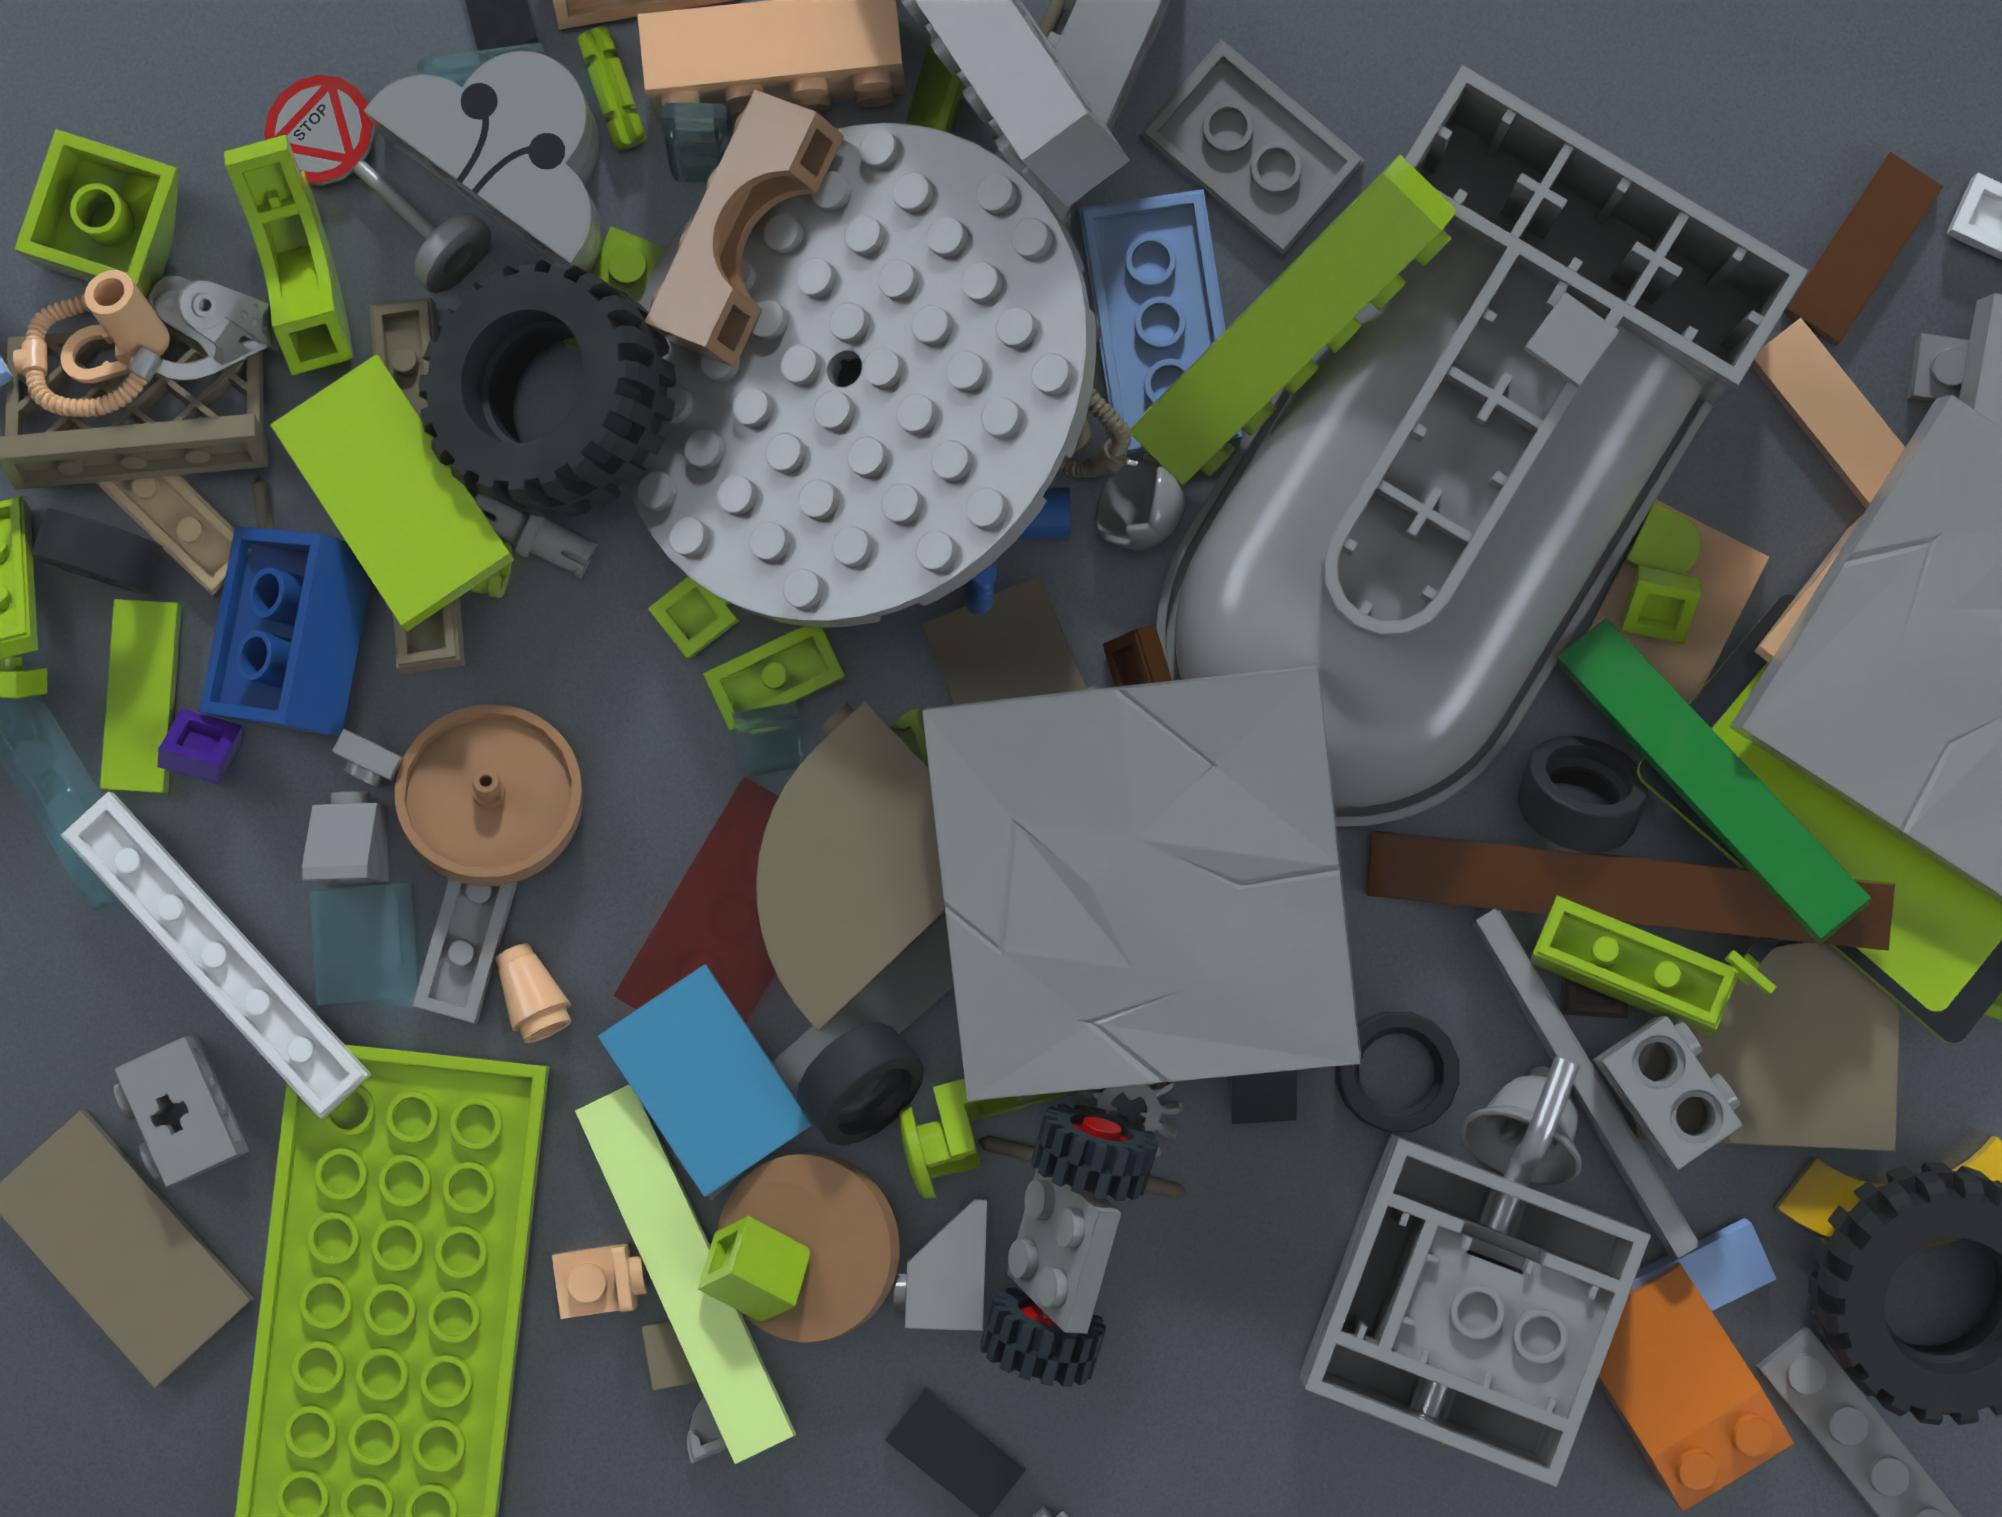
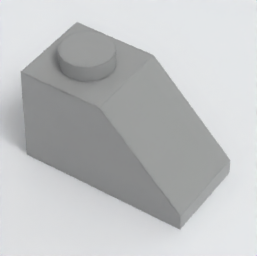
(347, 841)
(947, 1275)

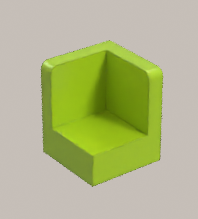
(754, 1269)

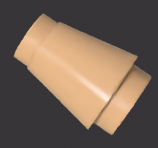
(531, 995)

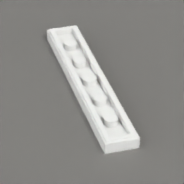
(216, 955)

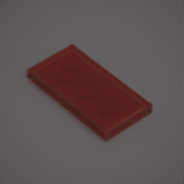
(713, 914)

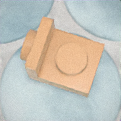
(598, 1280)

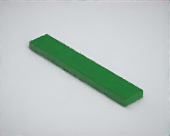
(1713, 781)

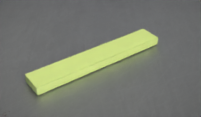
(675, 1256)

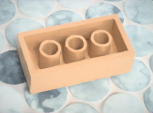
(780, 47)

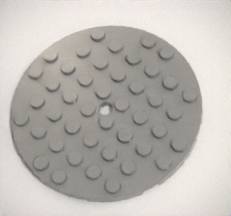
(965, 403)

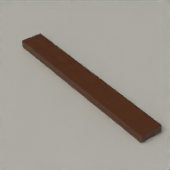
(1615, 885)

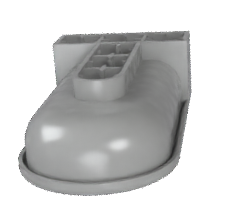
(1441, 492)

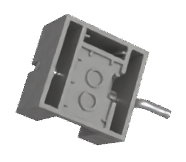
(1476, 1301)

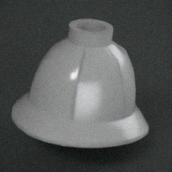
(1500, 1127)

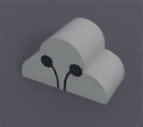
(509, 144)

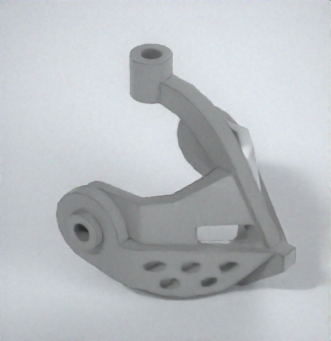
(211, 317)

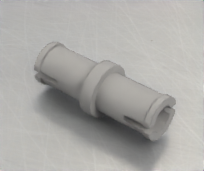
(539, 536)

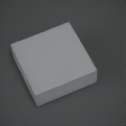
(1571, 340)

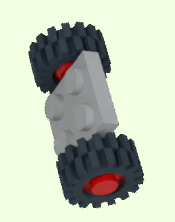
(1066, 1244)

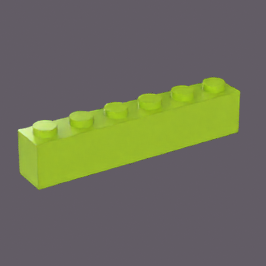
(1294, 319)

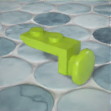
(949, 1143)

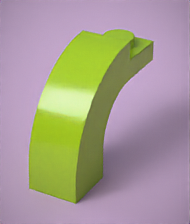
(294, 254)

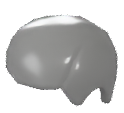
(1140, 505)

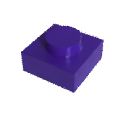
(199, 746)

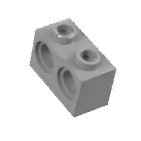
(1656, 1101)

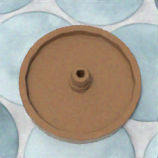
(489, 795)
(843, 1224)

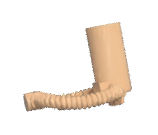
(123, 319)

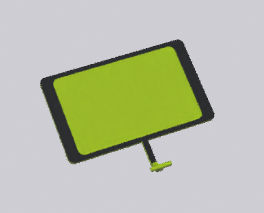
(1943, 929)

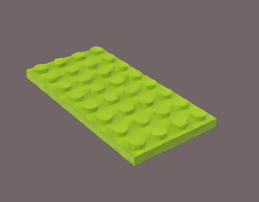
(394, 1292)

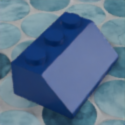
(287, 631)

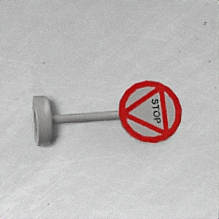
(331, 140)

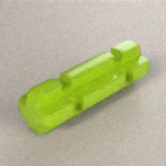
(611, 88)

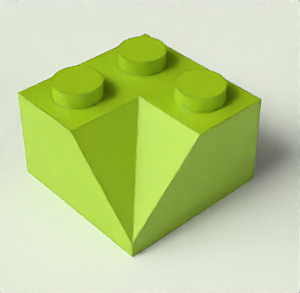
(100, 212)

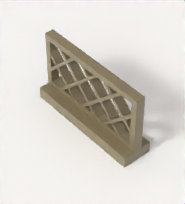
(128, 448)

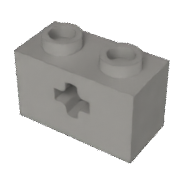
(204, 1135)

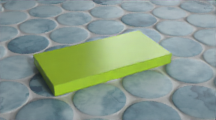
(390, 493)

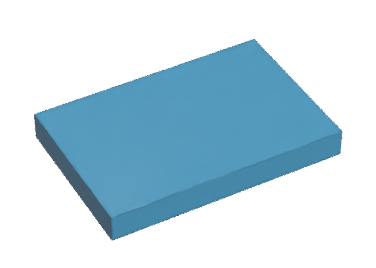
(705, 1080)

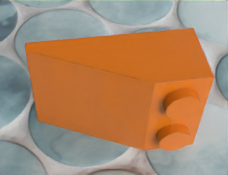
(1687, 1391)

